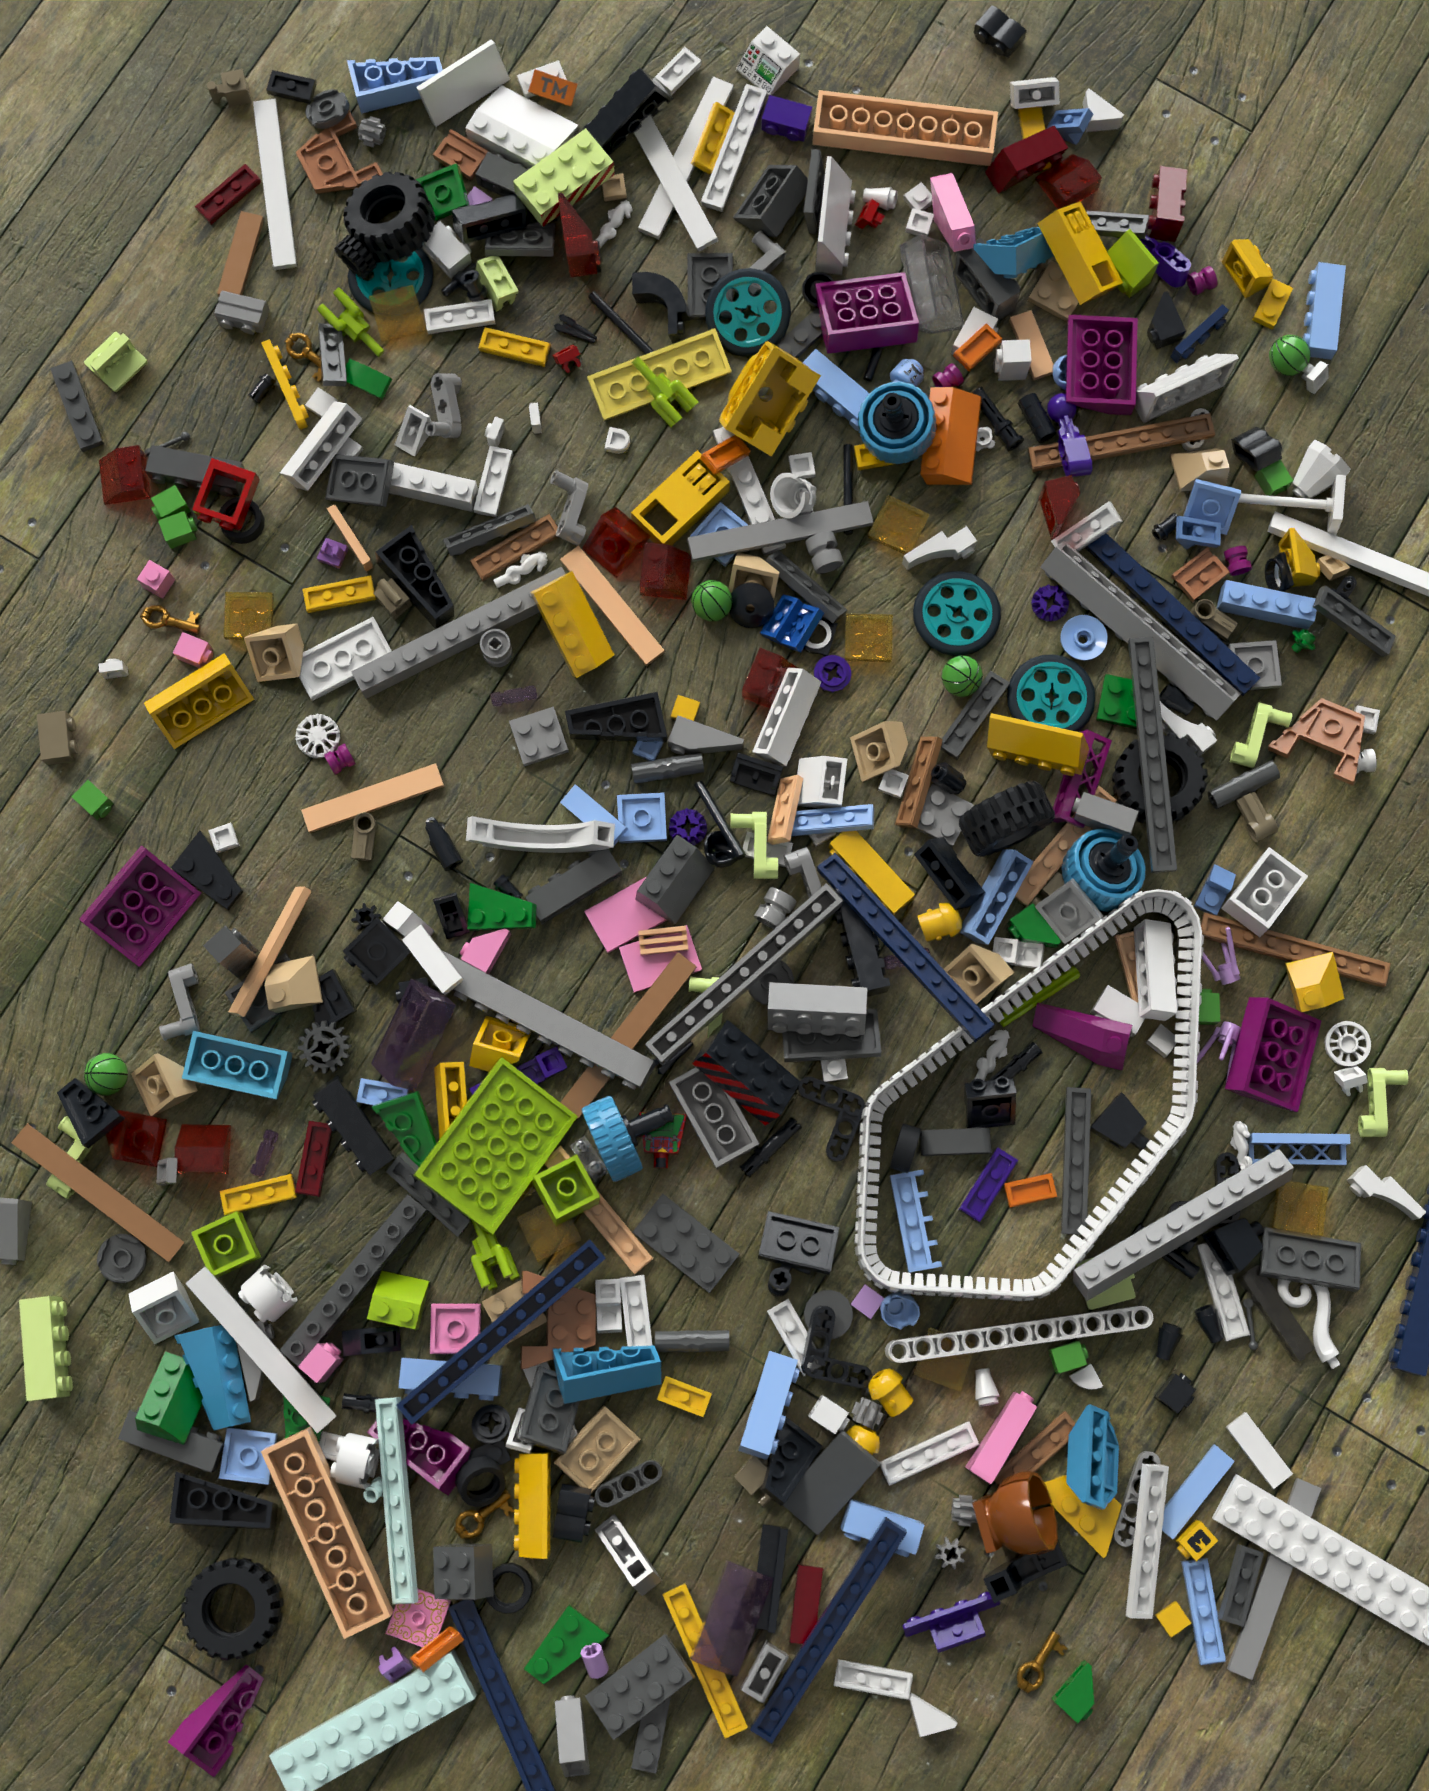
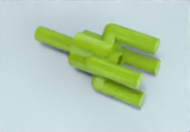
(350, 321)
(665, 393)
(489, 1254)

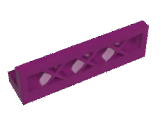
(1069, 785)

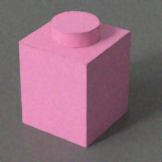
(156, 579)
(193, 650)

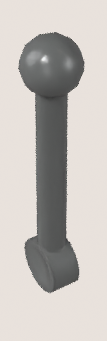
(184, 436)
(1248, 1303)

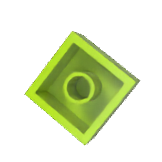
(566, 1190)
(226, 1244)

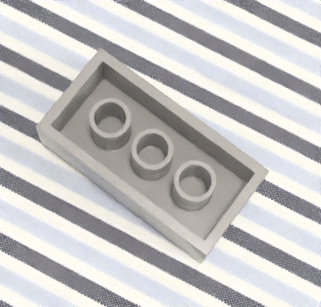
(817, 1009)
(713, 1117)

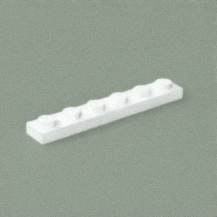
(734, 148)
(749, 490)
(1147, 1541)

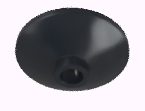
(757, 596)

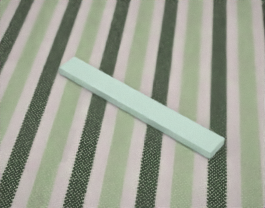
(396, 1501)

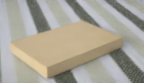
(597, 1449)

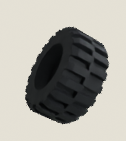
(377, 199)
(1178, 755)
(1006, 818)
(198, 1608)

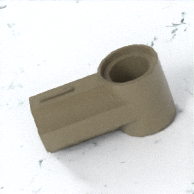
(1215, 620)
(1259, 823)
(363, 839)

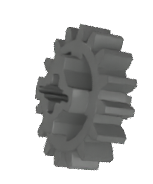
(328, 1055)

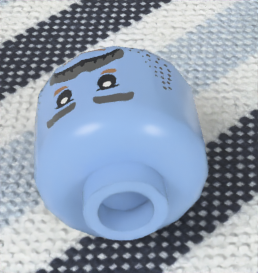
(908, 372)

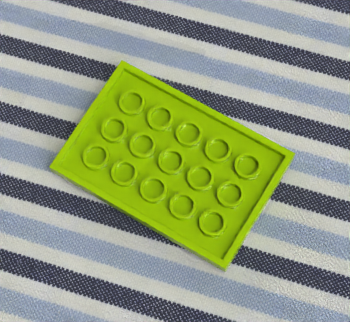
(495, 1146)

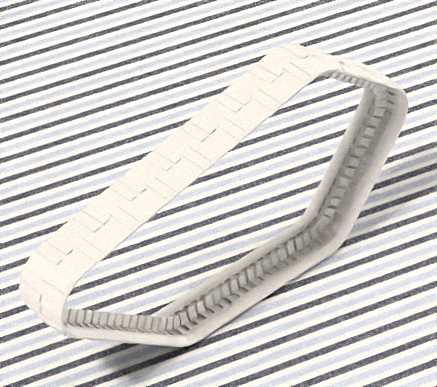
(1142, 903)

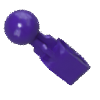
(1172, 264)
(1071, 445)

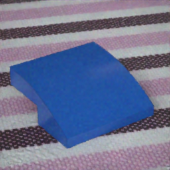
(792, 623)

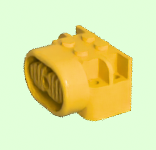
(768, 417)

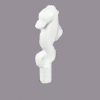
(615, 217)
(528, 563)
(997, 1049)
(1240, 1143)

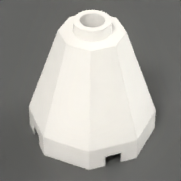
(1318, 471)

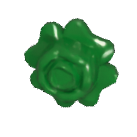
(1303, 639)

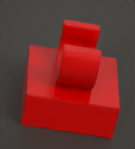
(869, 215)
(566, 355)

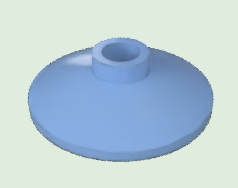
(1091, 630)

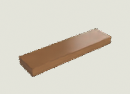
(241, 253)
(514, 547)
(918, 782)
(1039, 1449)

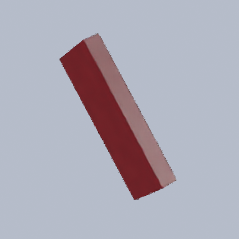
(227, 194)
(314, 1159)
(805, 1602)

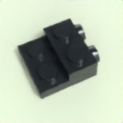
(376, 952)
(990, 1103)

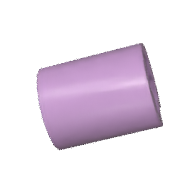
(594, 1660)

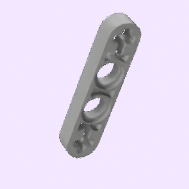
(1131, 1497)

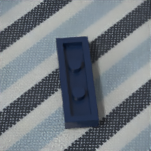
(1200, 334)

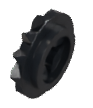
(483, 1417)

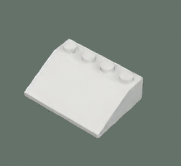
(518, 128)
(834, 220)
(1183, 385)

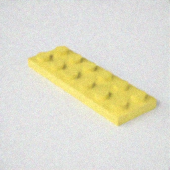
(689, 361)

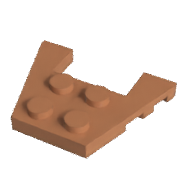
(327, 162)
(1331, 729)
(569, 1323)

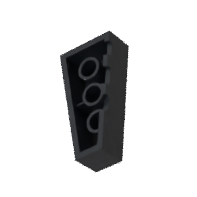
(627, 110)
(412, 571)
(619, 720)
(862, 951)
(352, 1125)
(212, 1505)

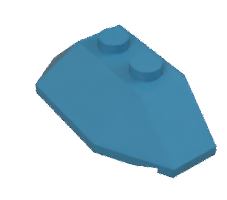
(1093, 1458)

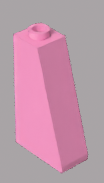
(951, 213)
(1001, 1437)

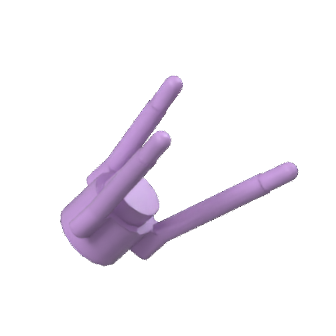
(1228, 971)
(1228, 1035)

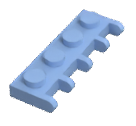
(912, 1221)

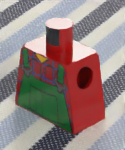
(665, 1141)

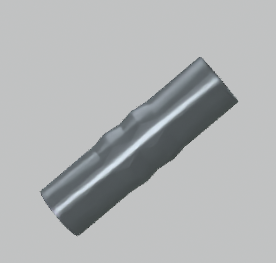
(667, 768)
(1243, 784)
(692, 1341)

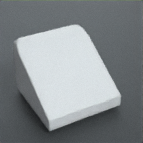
(1162, 1041)

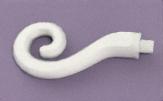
(1321, 1339)

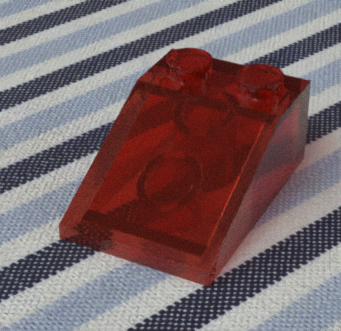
(580, 247)

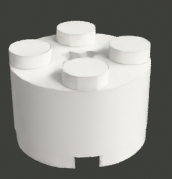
(267, 1294)
(355, 1460)

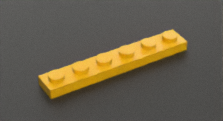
(713, 1682)

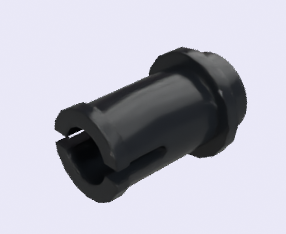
(262, 388)
(1163, 529)
(506, 887)

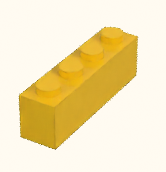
(872, 870)
(449, 1092)

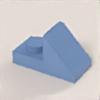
(1071, 123)
(1197, 532)
(1215, 890)

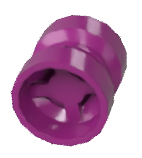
(1203, 280)
(949, 377)
(1237, 560)
(344, 756)

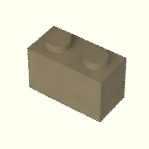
(56, 737)

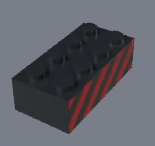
(746, 1072)

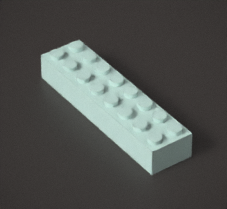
(373, 1725)

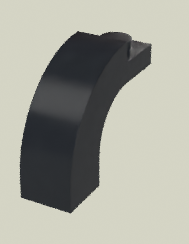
(656, 288)
(1022, 1569)

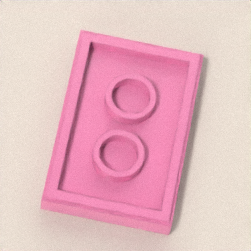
(621, 917)
(646, 968)

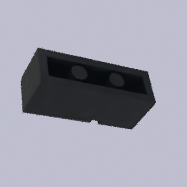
(489, 218)
(949, 873)

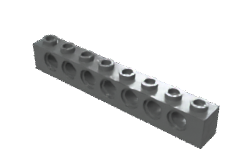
(355, 1279)

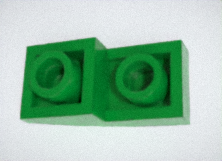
(367, 379)

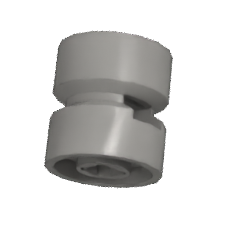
(824, 554)
(496, 647)
(775, 908)

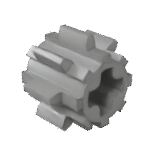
(372, 131)
(867, 1413)
(963, 1510)
(947, 1545)

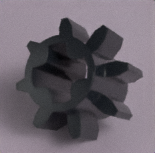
(367, 912)

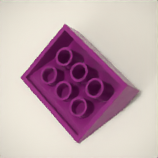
(867, 312)
(1102, 363)
(140, 906)
(1273, 1053)

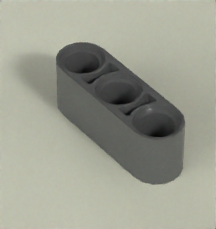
(955, 1141)
(616, 1483)

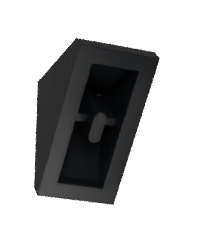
(451, 915)

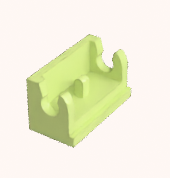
(497, 281)

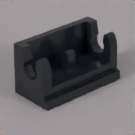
(756, 774)

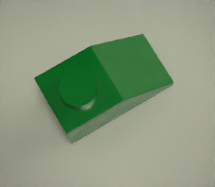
(1032, 928)
(1077, 1693)

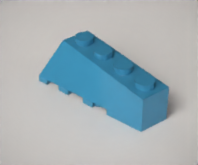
(1015, 252)
(606, 1371)
(217, 1374)

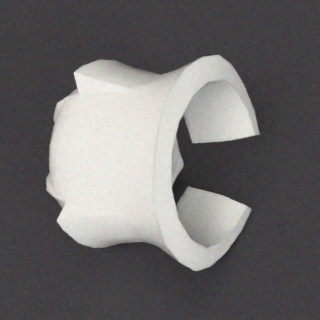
(792, 495)

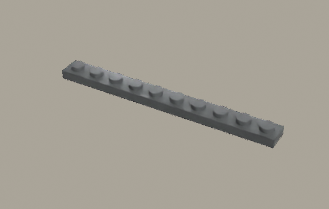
(1152, 755)

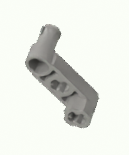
(773, 256)
(444, 392)
(568, 527)
(802, 862)
(180, 980)

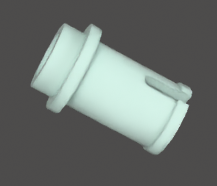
(374, 1491)

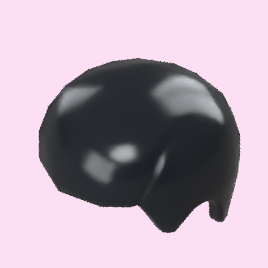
(809, 289)
(718, 850)

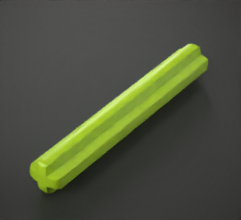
(1047, 991)

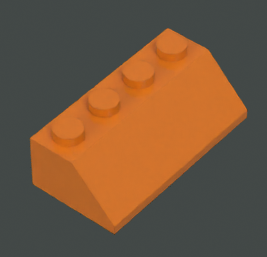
(954, 446)

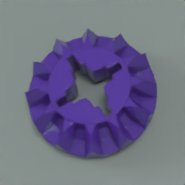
(1039, 604)
(829, 663)
(695, 818)

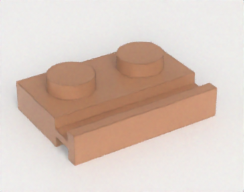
(461, 151)
(1200, 574)

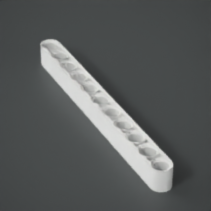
(1031, 1334)

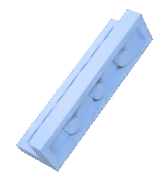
(1301, 1139)

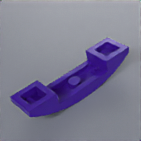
(540, 1068)

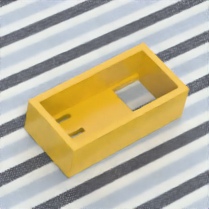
(1080, 252)
(683, 499)

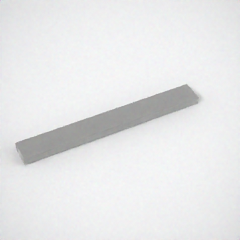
(779, 531)
(1268, 1593)

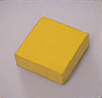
(685, 708)
(1173, 1619)

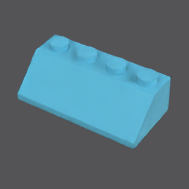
(236, 1065)

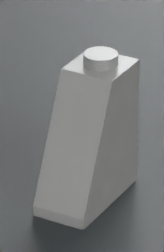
(1104, 814)
(13, 1229)
(571, 1736)

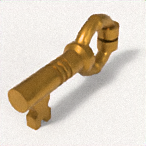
(307, 352)
(189, 625)
(479, 1516)
(1037, 1664)

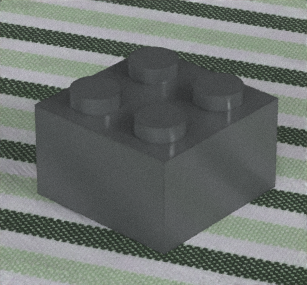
(463, 1571)

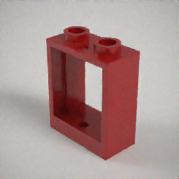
(232, 472)

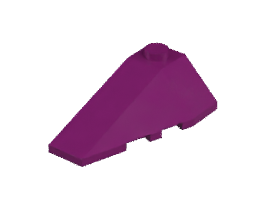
(1091, 1036)
(432, 1454)
(211, 1728)

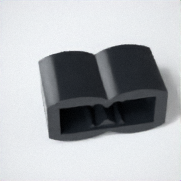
(999, 31)
(1257, 448)
(572, 1513)

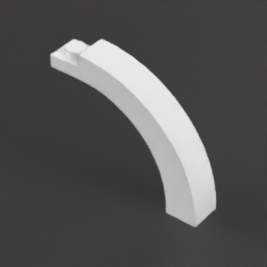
(541, 838)

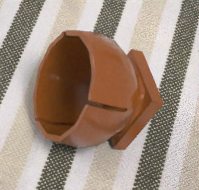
(1008, 1516)

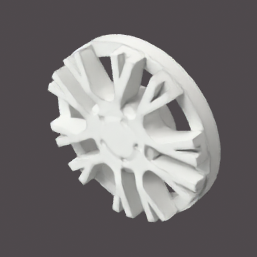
(317, 735)
(1347, 1043)

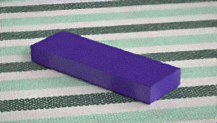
(988, 1184)

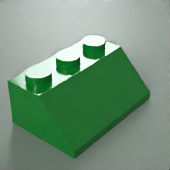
(170, 1401)

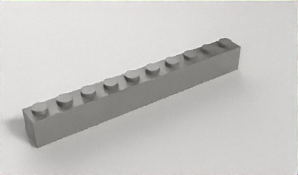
(1130, 620)
(450, 638)
(744, 974)
(551, 1026)
(1182, 1224)

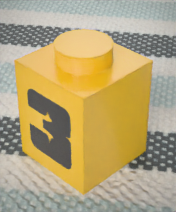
(1195, 1541)

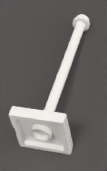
(1333, 505)

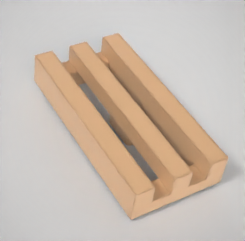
(660, 931)

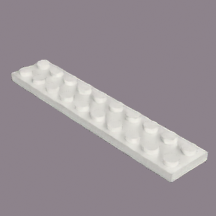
(1326, 1556)

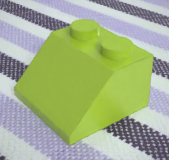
(1132, 263)
(398, 1300)

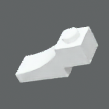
(939, 546)
(1198, 735)
(1367, 1183)

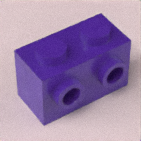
(786, 118)

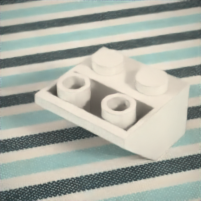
(822, 781)

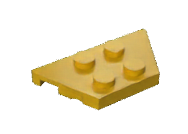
(1091, 1523)

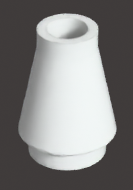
(885, 196)
(986, 1391)

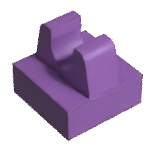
(332, 553)
(395, 1666)

